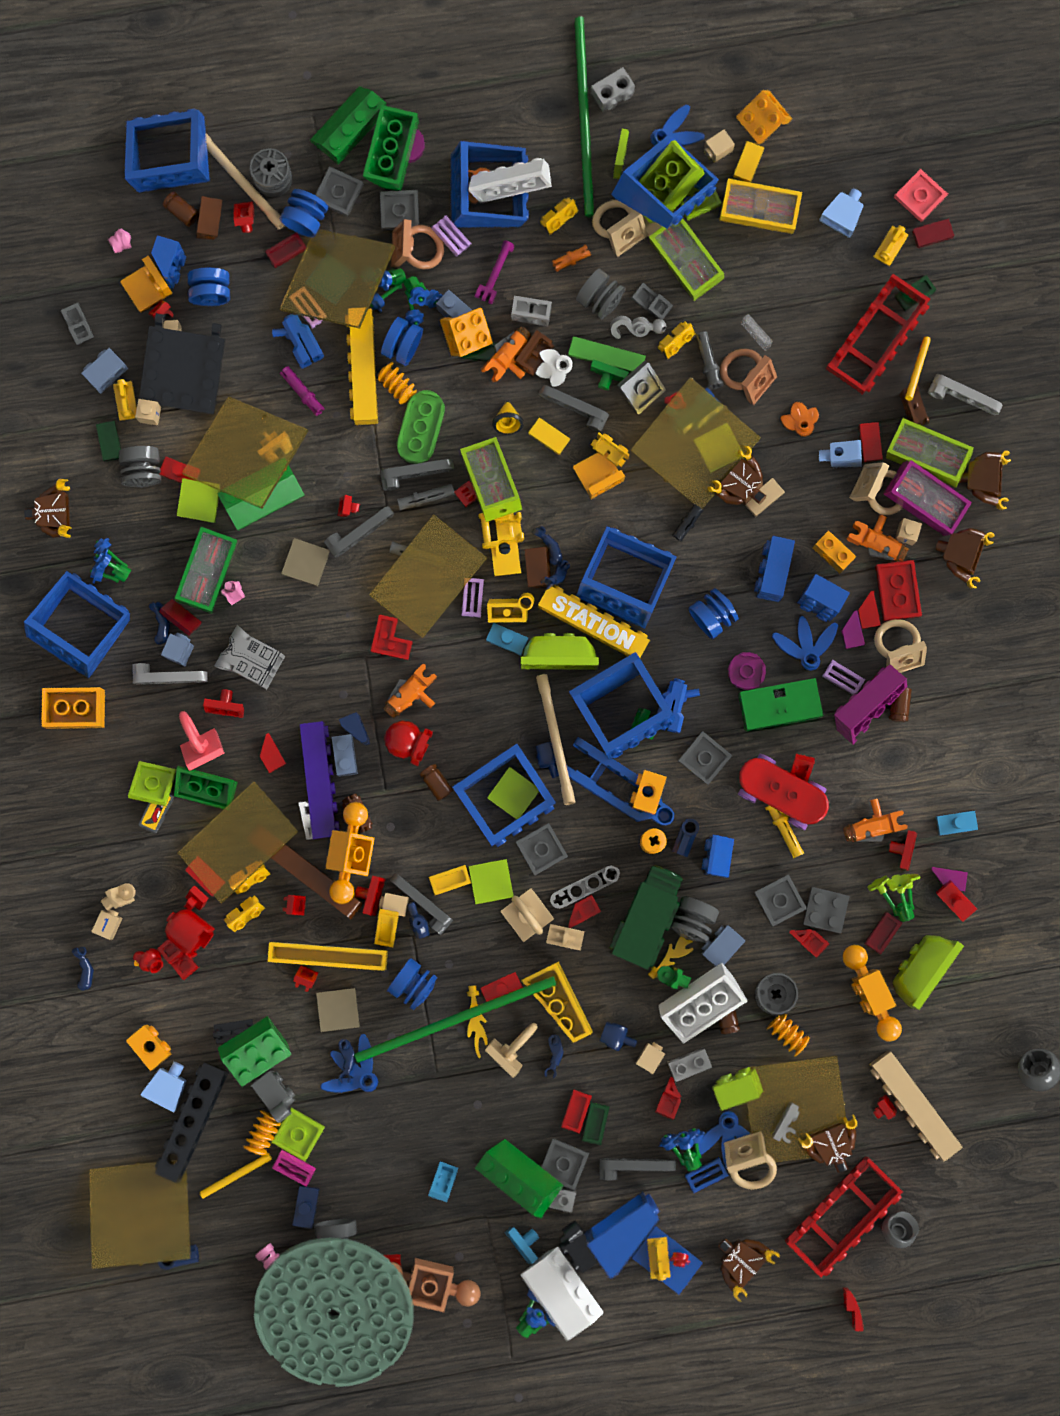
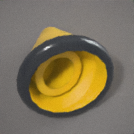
(508, 420)

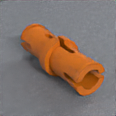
(571, 258)

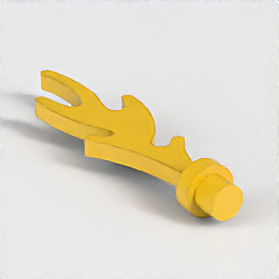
(678, 952)
(474, 1023)

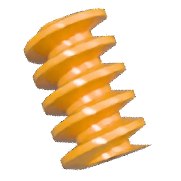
(395, 383)
(660, 840)
(789, 1033)
(263, 1133)

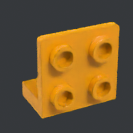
(763, 116)
(146, 286)
(466, 332)
(598, 474)

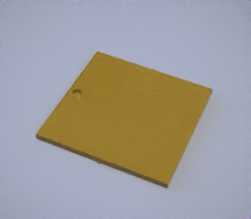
(337, 278)
(694, 442)
(245, 452)
(811, 1086)
(137, 1216)

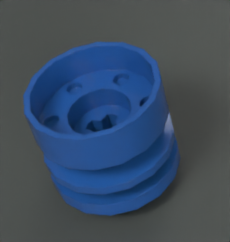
(303, 213)
(715, 612)
(412, 984)

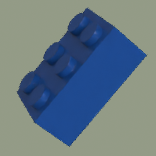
(774, 568)
(822, 598)

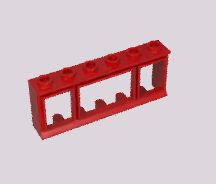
(901, 337)
(865, 1225)

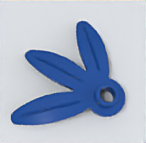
(672, 124)
(807, 652)
(359, 1074)
(723, 1129)

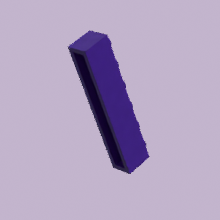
(318, 779)

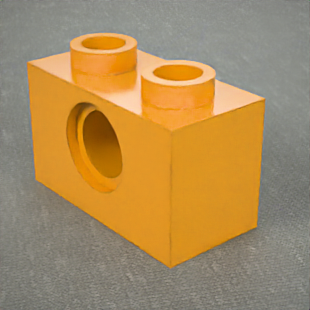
(834, 552)
(656, 783)
(138, 1044)

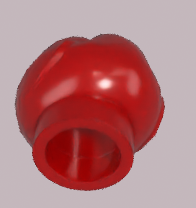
(148, 961)

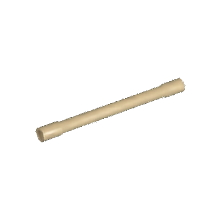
(271, 213)
(566, 787)

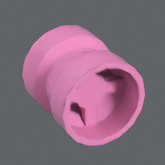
(262, 1254)

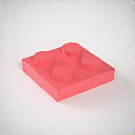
(920, 195)

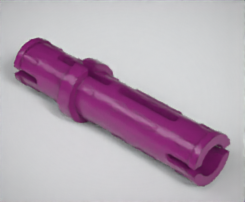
(307, 397)

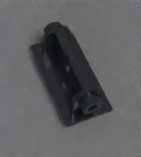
(227, 1031)

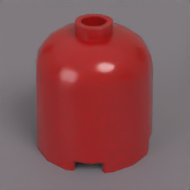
(188, 932)

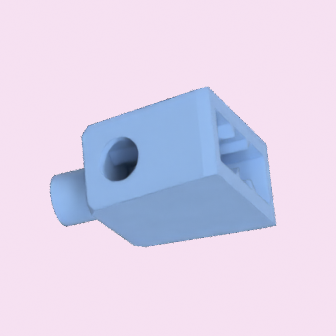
(843, 212)
(850, 454)
(166, 1087)

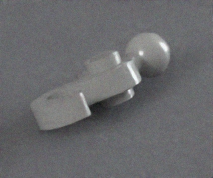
(639, 326)

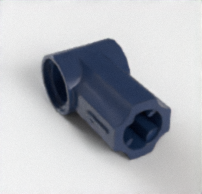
(684, 839)
(194, 1254)

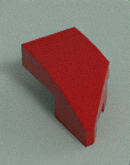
(810, 941)
(669, 1100)

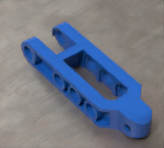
(664, 814)

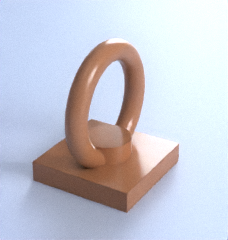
(404, 242)
(757, 379)

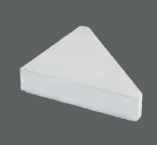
(305, 814)

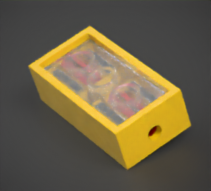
(760, 206)

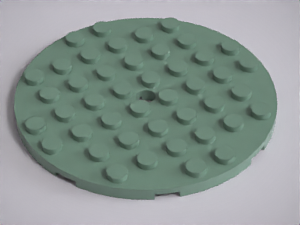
(343, 1276)

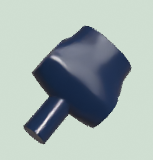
(546, 758)
(417, 922)
(615, 1036)

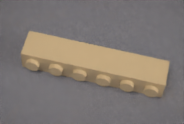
(915, 1105)

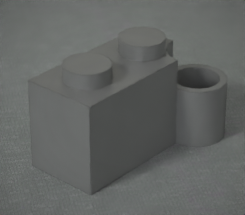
(275, 1095)

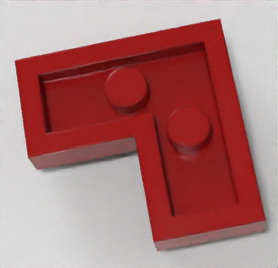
(385, 642)

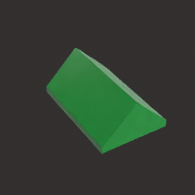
(204, 787)

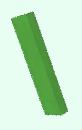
(609, 355)

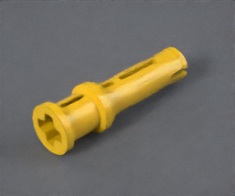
(790, 839)

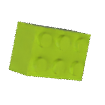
(738, 1089)

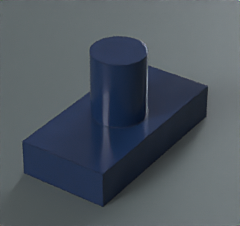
(306, 1207)

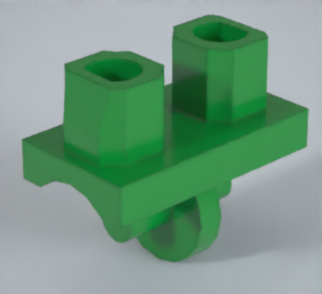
(673, 977)

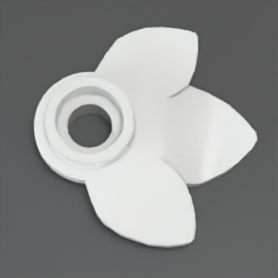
(550, 367)

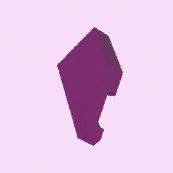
(852, 632)
(957, 877)

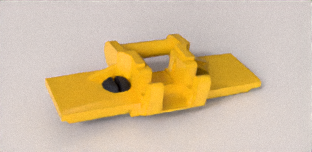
(505, 549)

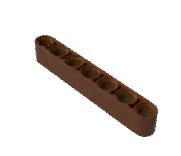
(313, 878)

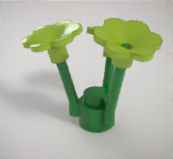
(898, 883)

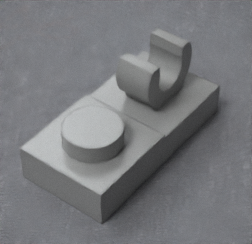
(790, 1114)

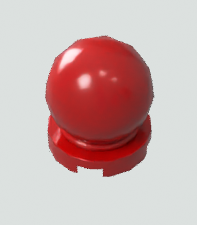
(405, 740)

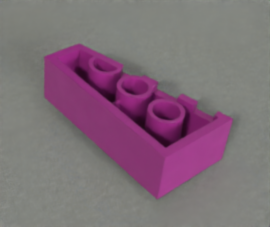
(869, 703)

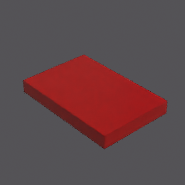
(898, 590)

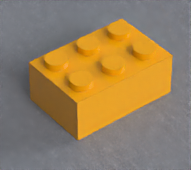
(73, 708)

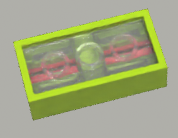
(687, 258)
(931, 451)
(491, 479)

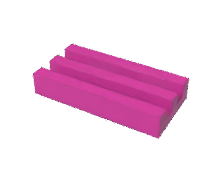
(295, 1165)

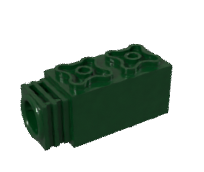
(650, 914)

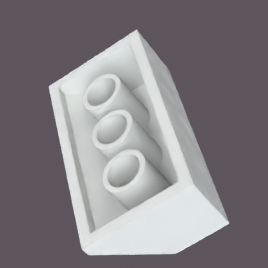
(510, 180)
(702, 1003)
(562, 1293)

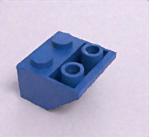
(169, 259)
(718, 856)

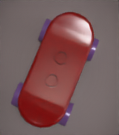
(780, 789)

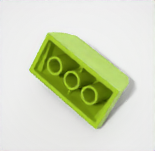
(672, 176)
(559, 652)
(925, 969)

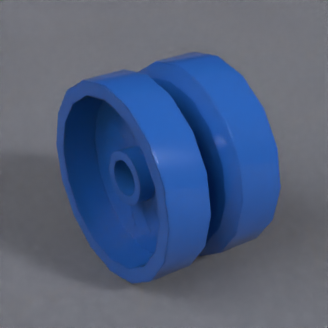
(208, 286)
(402, 341)

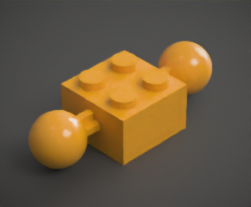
(349, 853)
(873, 992)

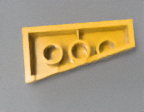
(561, 1002)

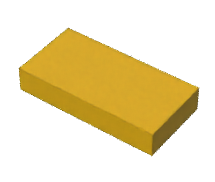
(748, 162)
(549, 436)
(450, 880)
(386, 928)

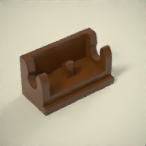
(209, 218)
(530, 357)
(915, 408)
(537, 566)

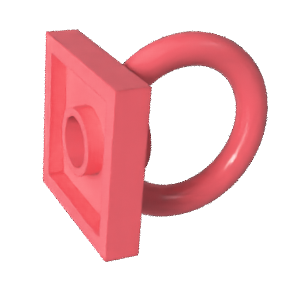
(199, 747)

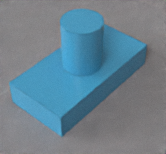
(507, 639)
(956, 823)
(443, 1181)
(523, 1243)

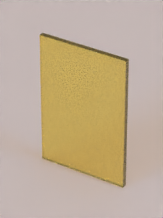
(428, 576)
(237, 842)

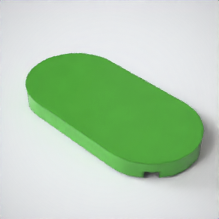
(420, 427)

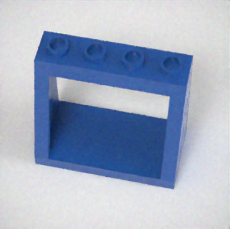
(480, 152)
(167, 176)
(637, 197)
(616, 601)
(60, 648)
(609, 681)
(515, 827)
(622, 1232)

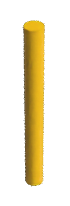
(917, 369)
(235, 1175)

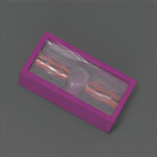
(927, 498)

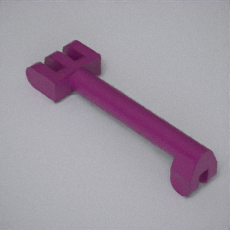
(487, 290)

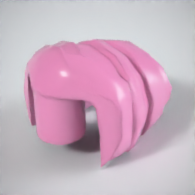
(120, 241)
(233, 592)

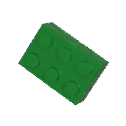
(254, 1051)

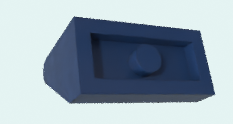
(355, 727)

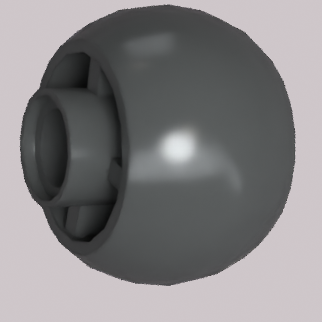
(1039, 1061)

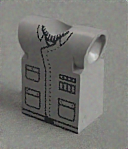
(250, 658)

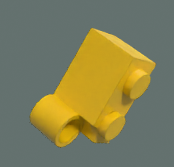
(509, 609)

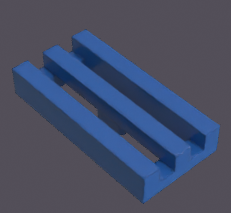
(703, 1176)

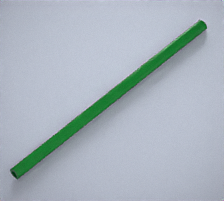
(584, 117)
(455, 1019)

